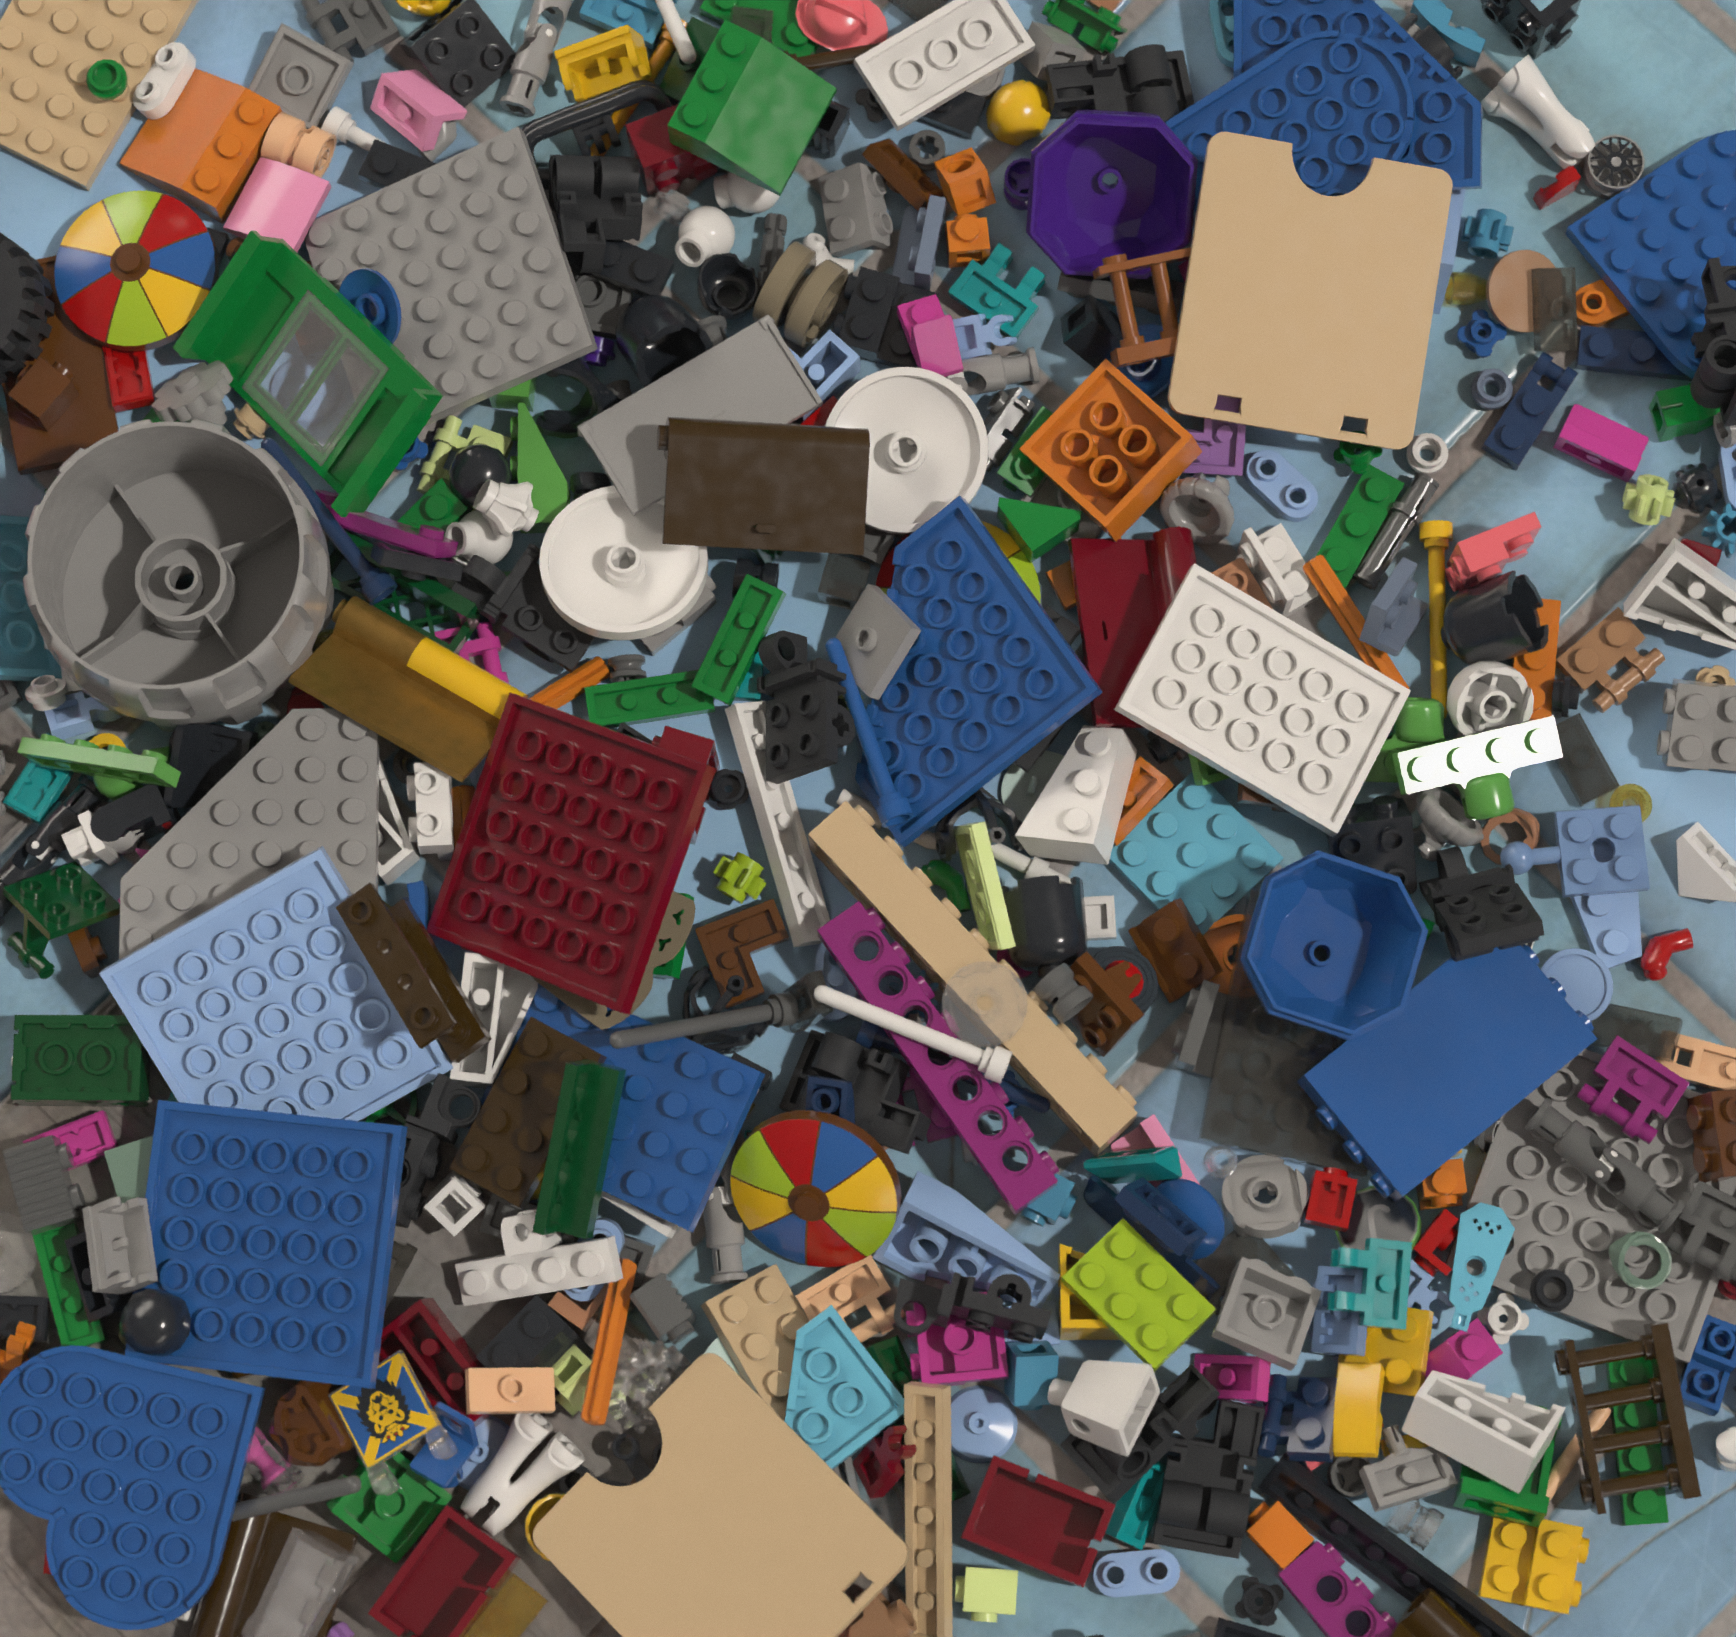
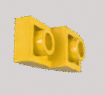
(1357, 1410)

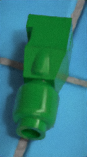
(1678, 414)

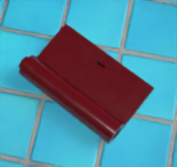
(1126, 594)

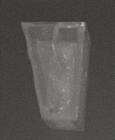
(301, 1587)

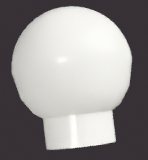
(746, 196)
(703, 234)
(477, 538)

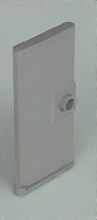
(736, 380)

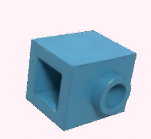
(1052, 1204)
(1030, 1373)

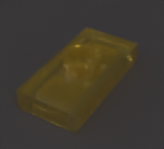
(510, 1611)

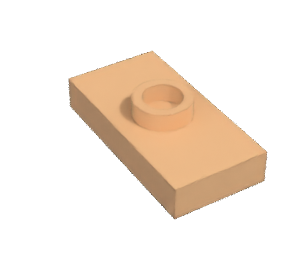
(510, 1390)

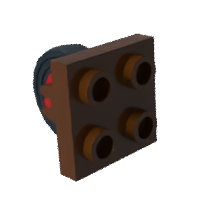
(1122, 991)

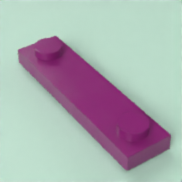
(426, 540)

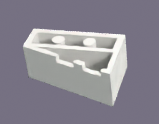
(394, 846)
(501, 1002)

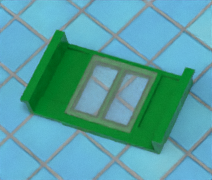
(312, 368)

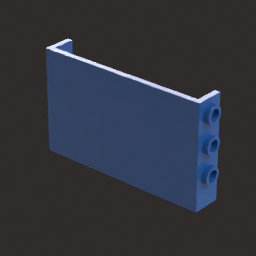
(1448, 1067)

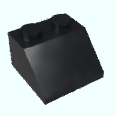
(532, 1340)

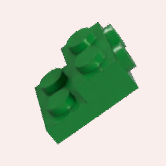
(393, 1520)

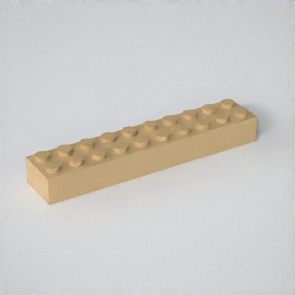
(941, 945)

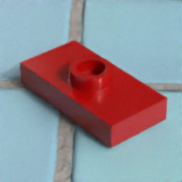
(129, 379)

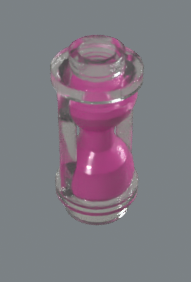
(270, 1467)

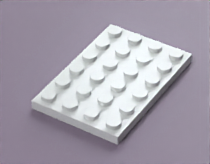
(1263, 700)

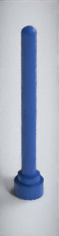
(892, 807)

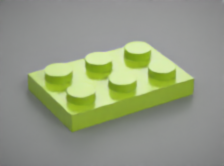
(1138, 1295)

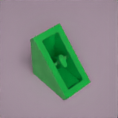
(1037, 526)

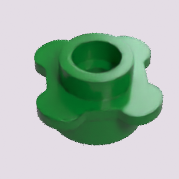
(1358, 463)

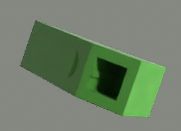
(539, 468)

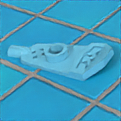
(1481, 1246)

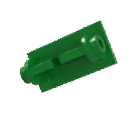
(1098, 27)
(1017, 468)

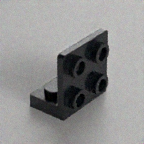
(461, 50)

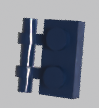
(1312, 1419)

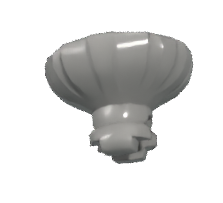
(1199, 507)
(1443, 824)

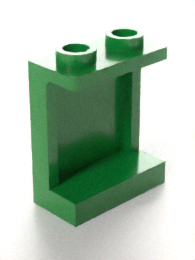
(1486, 1496)

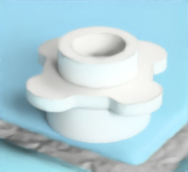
(1515, 1318)

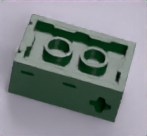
(78, 1062)

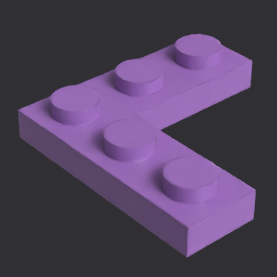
(1220, 443)

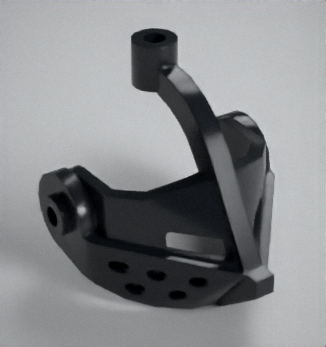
(596, 398)
(989, 808)
(723, 1040)

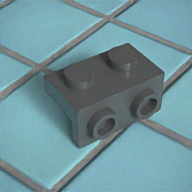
(1199, 1042)

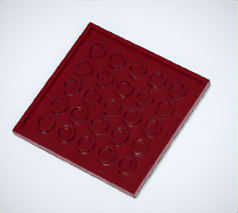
(570, 852)

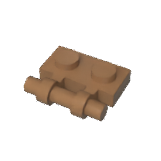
(1600, 651)

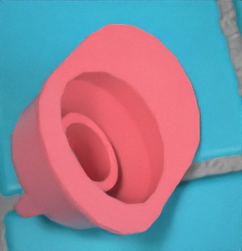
(841, 22)

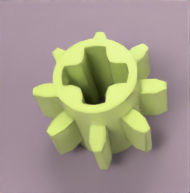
(1648, 499)

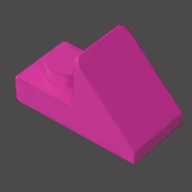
(931, 336)
(1464, 1352)
(1236, 1376)

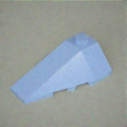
(948, 1234)

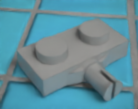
(1405, 1473)

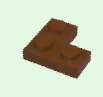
(734, 939)

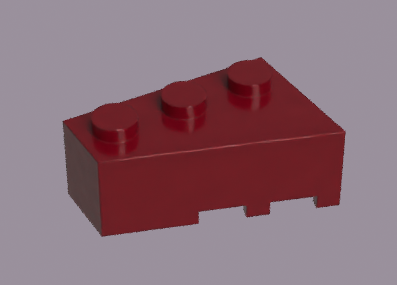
(435, 1354)

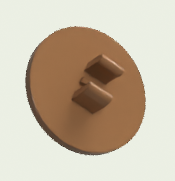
(1511, 289)

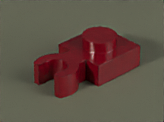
(880, 1461)

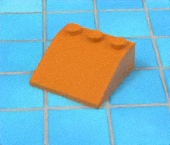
(204, 144)
(1111, 449)

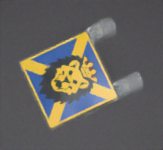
(390, 1420)

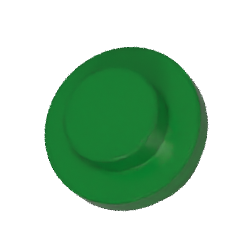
(106, 79)

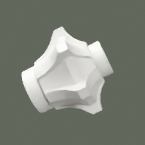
(506, 507)

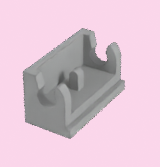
(120, 1245)

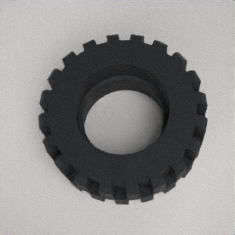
(22, 307)

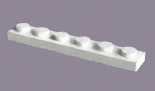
(779, 828)

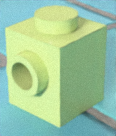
(571, 1379)
(987, 1592)

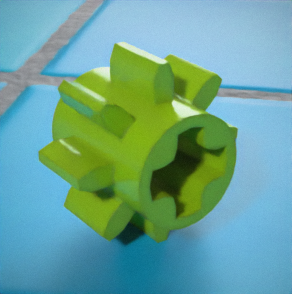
(739, 877)

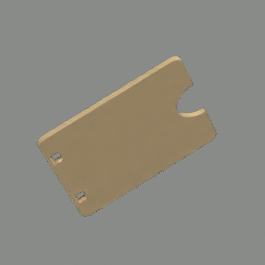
(1309, 296)
(727, 1531)

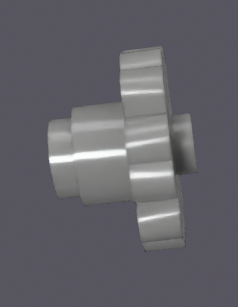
(195, 394)

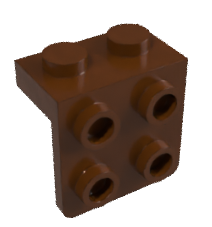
(1714, 1134)

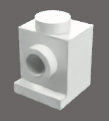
(455, 1202)

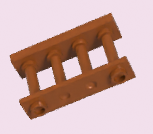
(1133, 347)

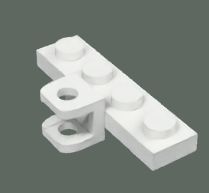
(536, 1264)

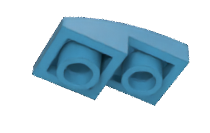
(1461, 40)

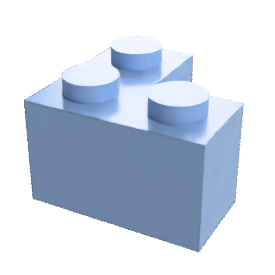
(828, 367)

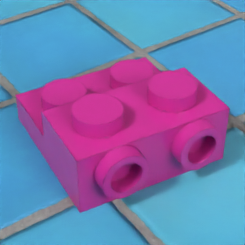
(956, 1352)

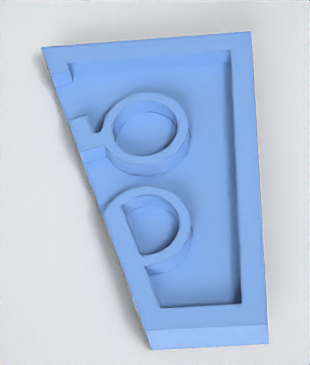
(1610, 920)

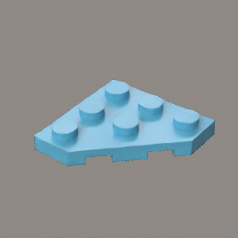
(837, 1390)

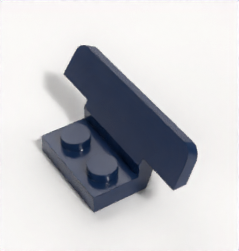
(1158, 1222)

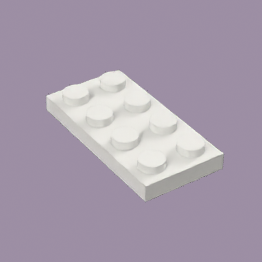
(942, 57)

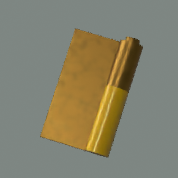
(406, 688)

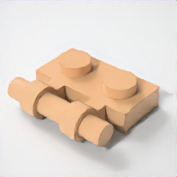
(849, 1291)

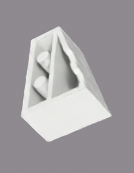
(1687, 596)
(1082, 800)
(1481, 1428)

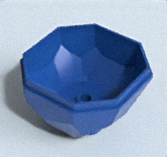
(1360, 922)

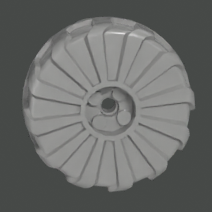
(137, 520)

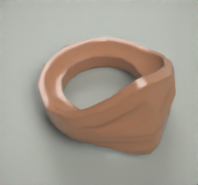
(1524, 818)

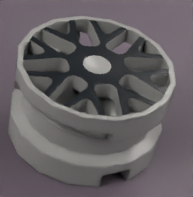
(1613, 166)

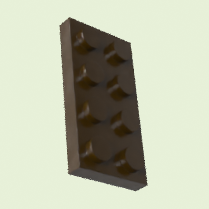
(515, 1125)

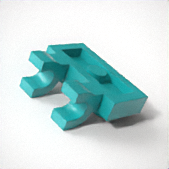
(986, 294)
(1384, 1283)

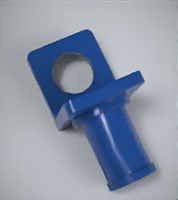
(445, 1472)

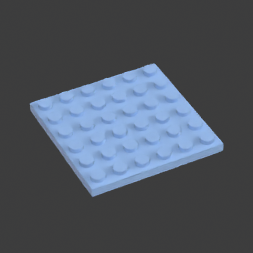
(273, 1005)

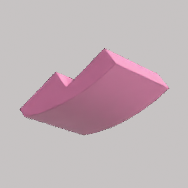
(278, 203)

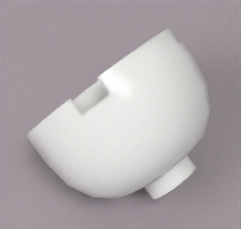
(1488, 698)

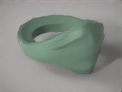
(1617, 1254)

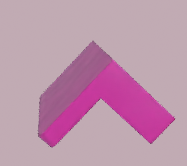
(1601, 442)

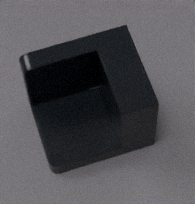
(1091, 331)

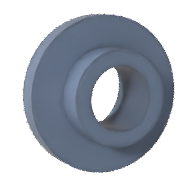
(1496, 378)

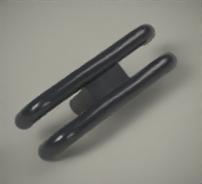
(592, 116)

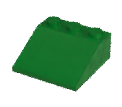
(750, 109)

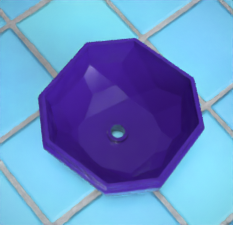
(1140, 215)

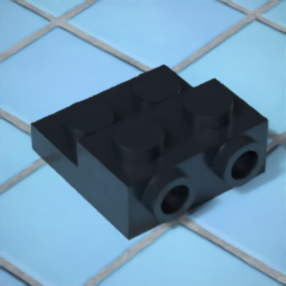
(872, 318)

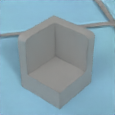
(1051, 47)

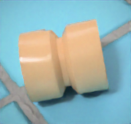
(299, 147)

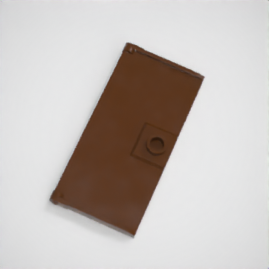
(87, 418)

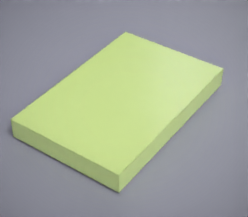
(984, 885)

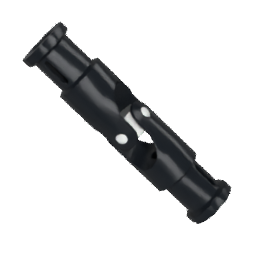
(47, 840)

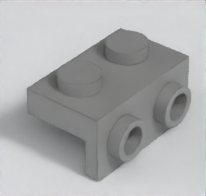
(855, 209)

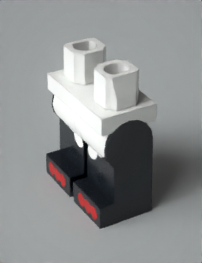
(120, 826)

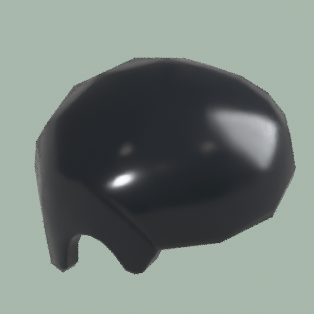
(727, 286)
(475, 466)
(155, 1322)

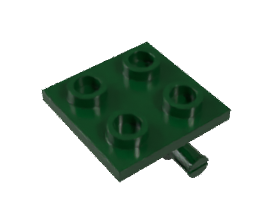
(55, 906)

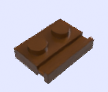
(1175, 950)

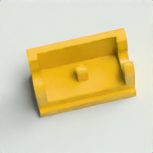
(603, 62)

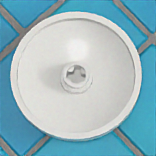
(923, 444)
(613, 571)

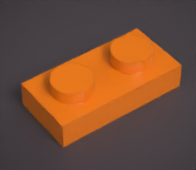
(1144, 791)

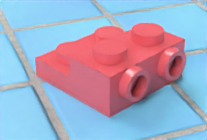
(1488, 552)

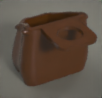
(308, 1425)

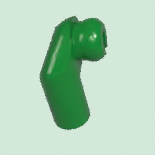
(950, 880)

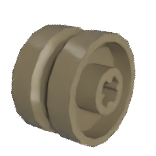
(800, 293)

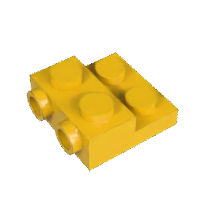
(1533, 1564)

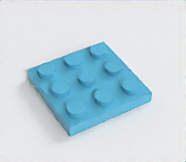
(1195, 851)

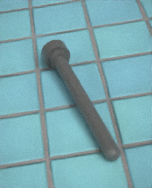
(777, 1010)
(296, 1497)

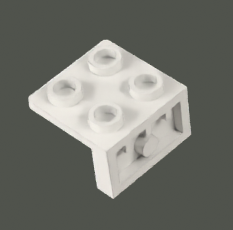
(1277, 569)

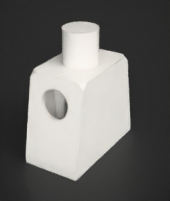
(1107, 1402)

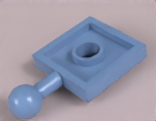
(1578, 869)

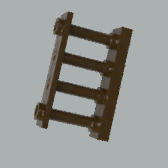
(413, 973)
(1661, 1389)

